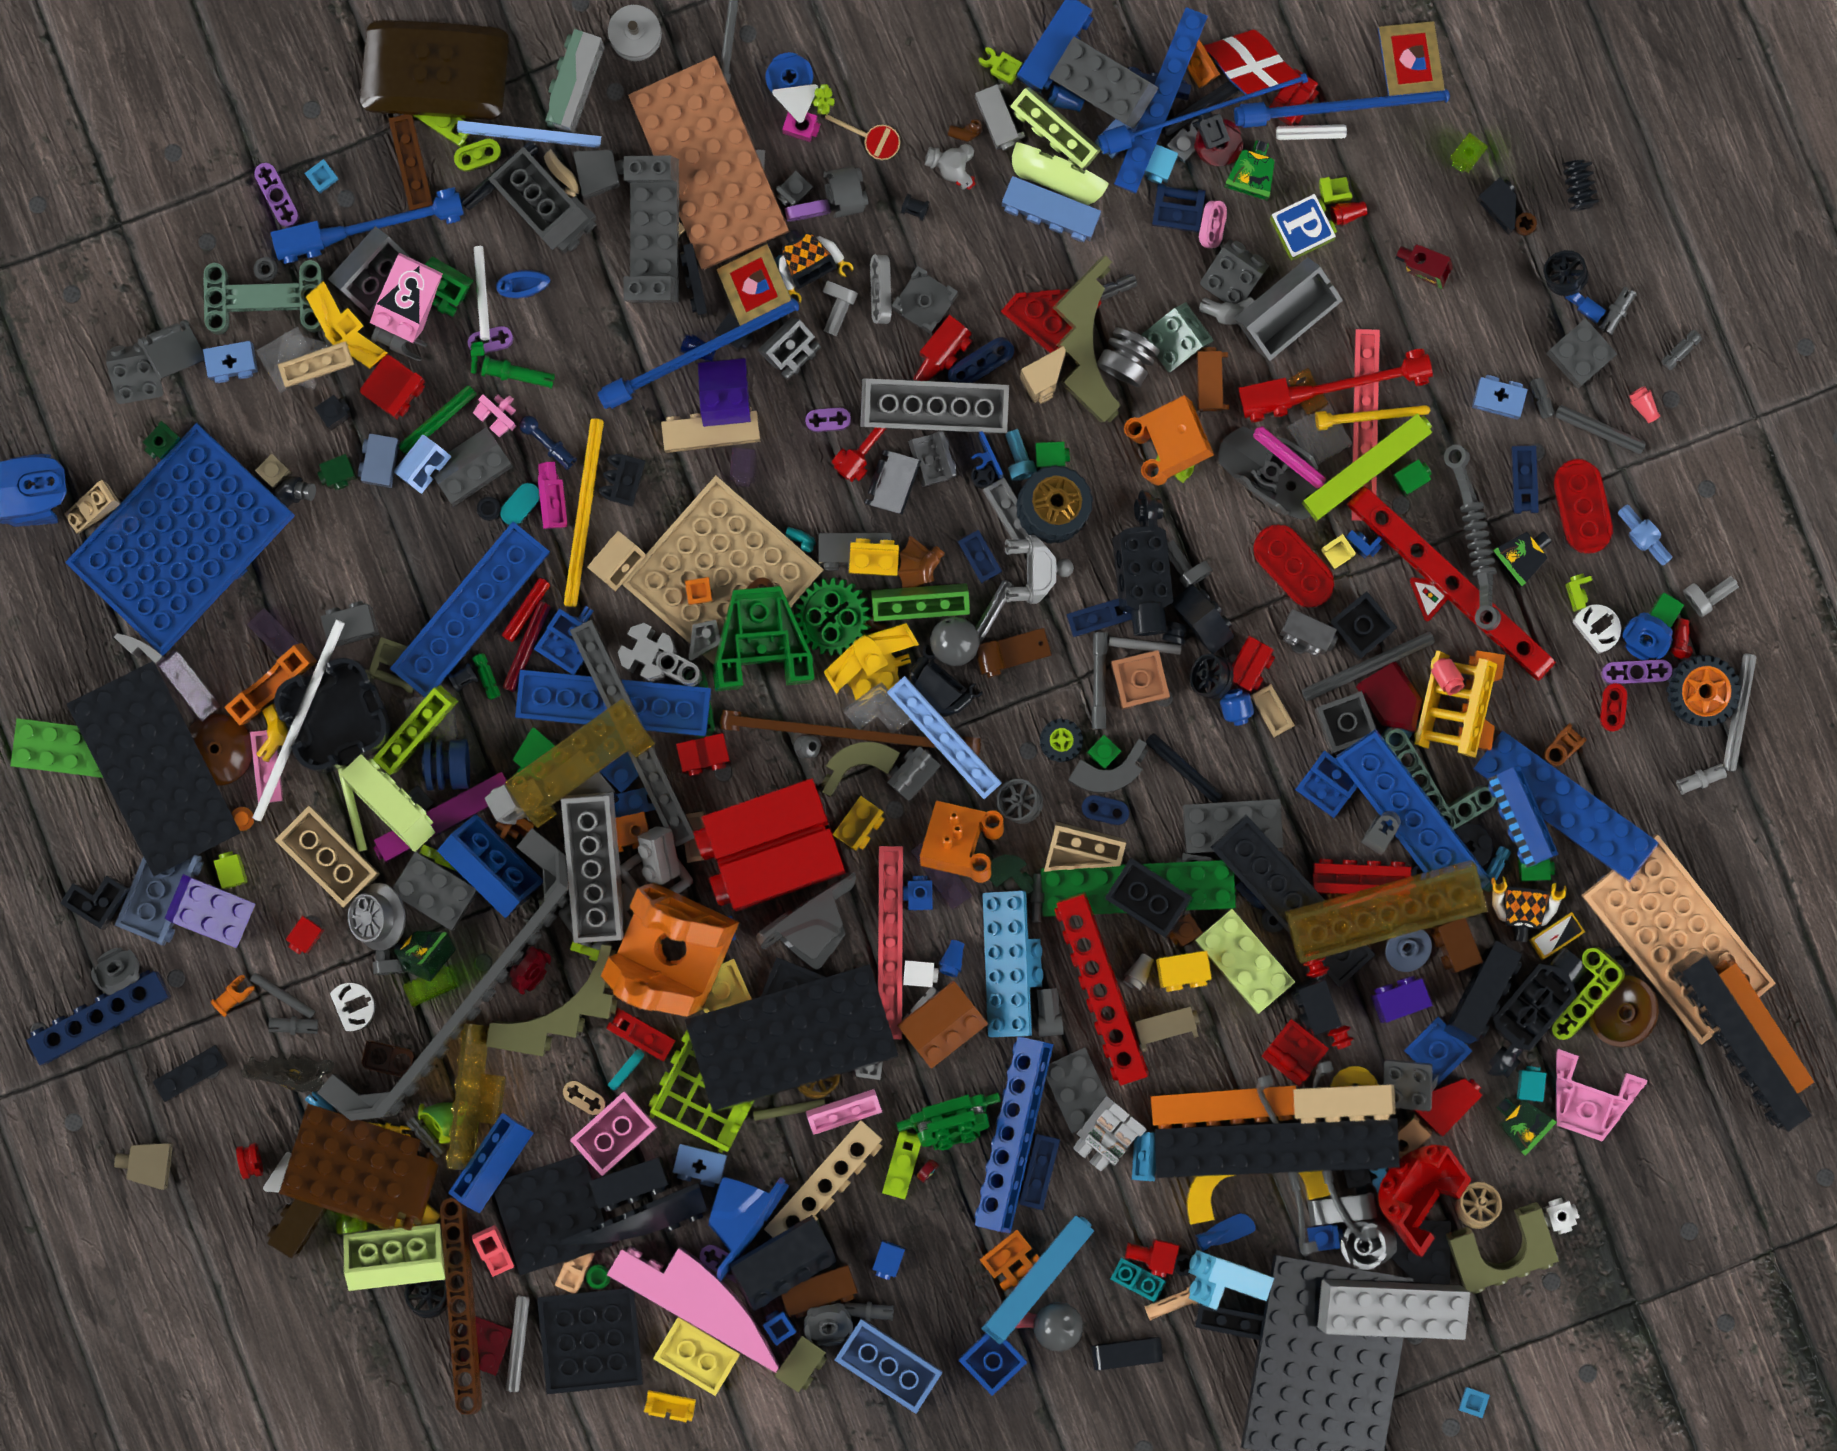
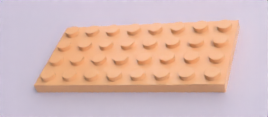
(1662, 921)

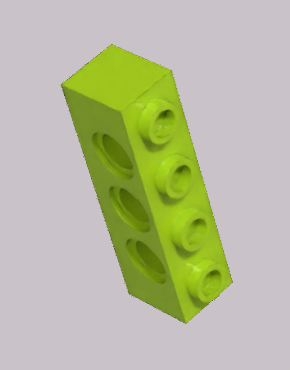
(415, 730)

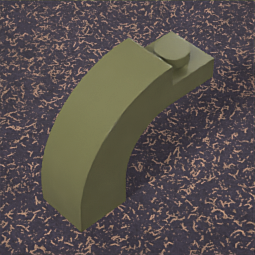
(857, 754)

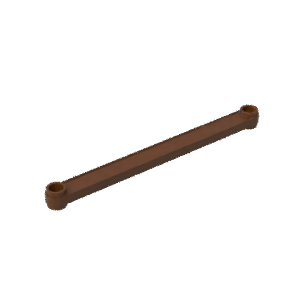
(733, 721)

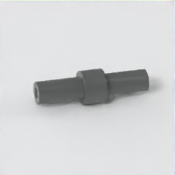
(1036, 899)

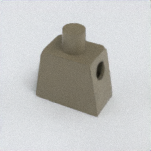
(147, 1164)

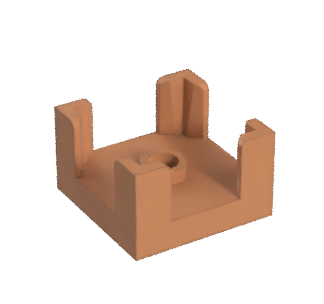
(1140, 679)

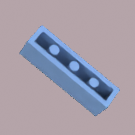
(1050, 208)

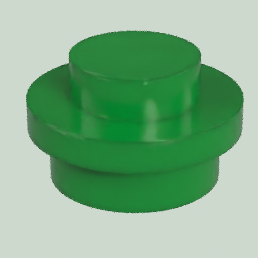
(598, 1277)

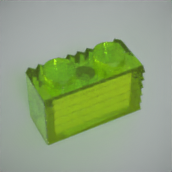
(423, 990)

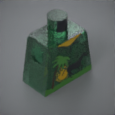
(425, 953)
(1524, 1124)

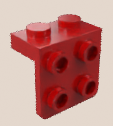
(392, 386)

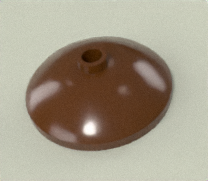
(234, 747)
(1611, 1019)

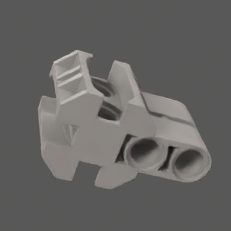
(654, 655)

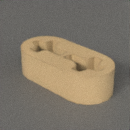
(581, 1103)

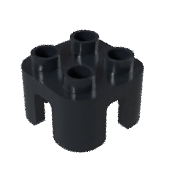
(342, 719)

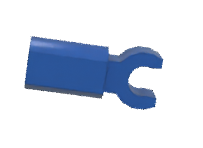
(1587, 307)

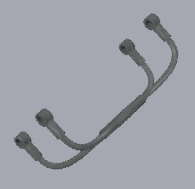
(1311, 1247)

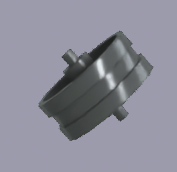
(1019, 801)

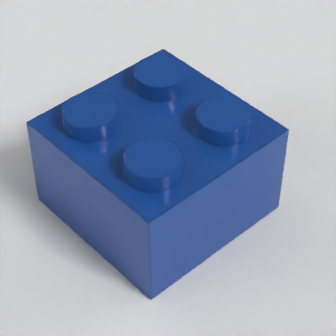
(992, 1362)

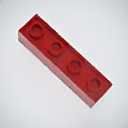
(1351, 878)

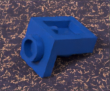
(1359, 544)
(1326, 1236)

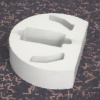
(1612, 631)
(355, 992)

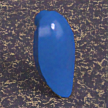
(522, 284)

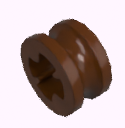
(1522, 230)

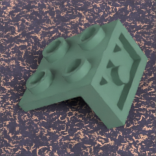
(1178, 336)

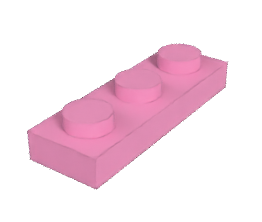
(264, 769)
(843, 1111)

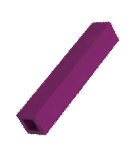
(443, 816)

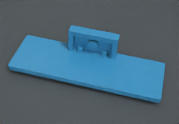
(1010, 964)

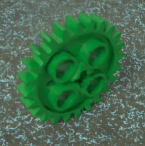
(820, 600)

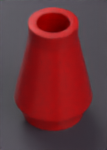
(1347, 212)

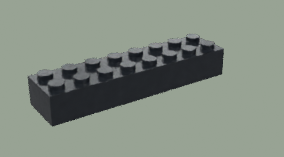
(1741, 1041)

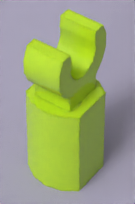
(434, 854)

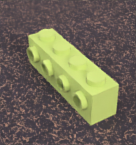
(1055, 127)

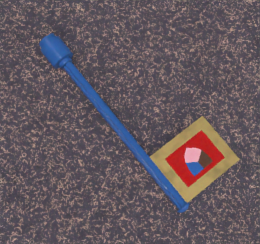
(1410, 71)
(757, 299)

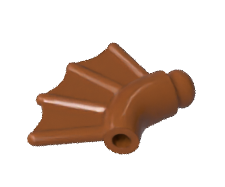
(918, 563)

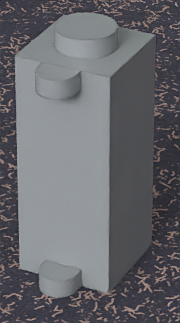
(997, 117)

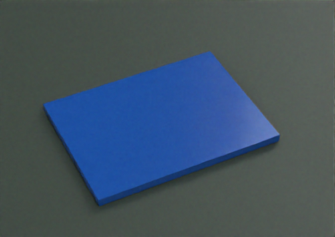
(179, 539)

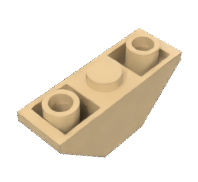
(92, 507)

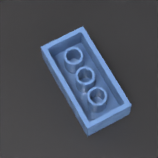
(888, 1365)

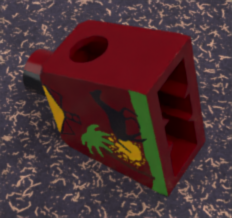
(1434, 269)

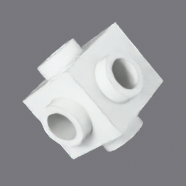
(1551, 1215)

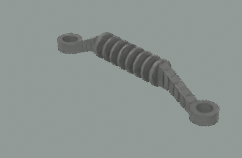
(1472, 506)

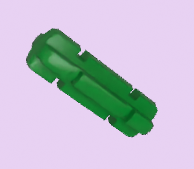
(486, 676)

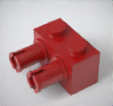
(1158, 1257)

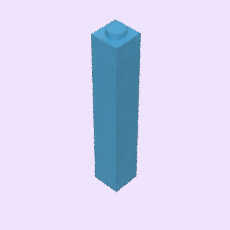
(1038, 1279)

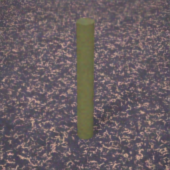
(787, 1110)

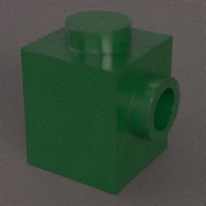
(337, 472)

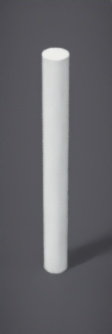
(481, 293)

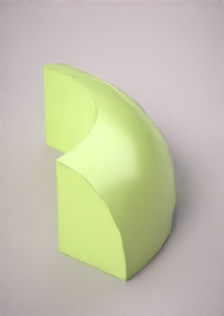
(1057, 174)

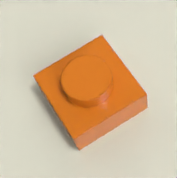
(698, 591)

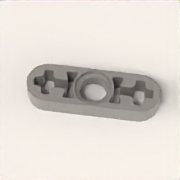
(880, 289)

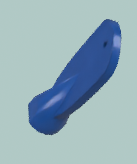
(1226, 1231)

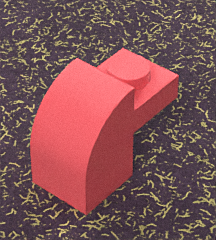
(493, 1250)

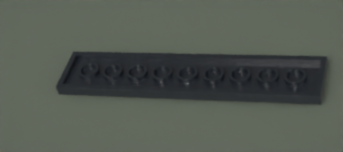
(1277, 1148)

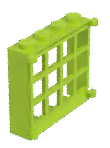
(731, 1125)

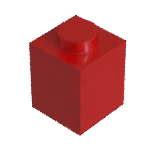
(304, 935)

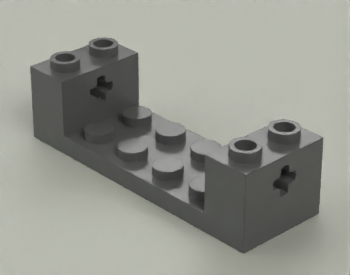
(653, 229)

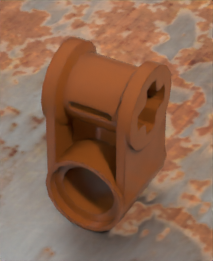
(1566, 743)

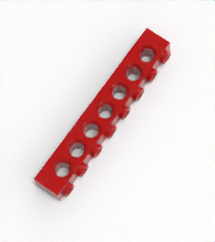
(1136, 1068)

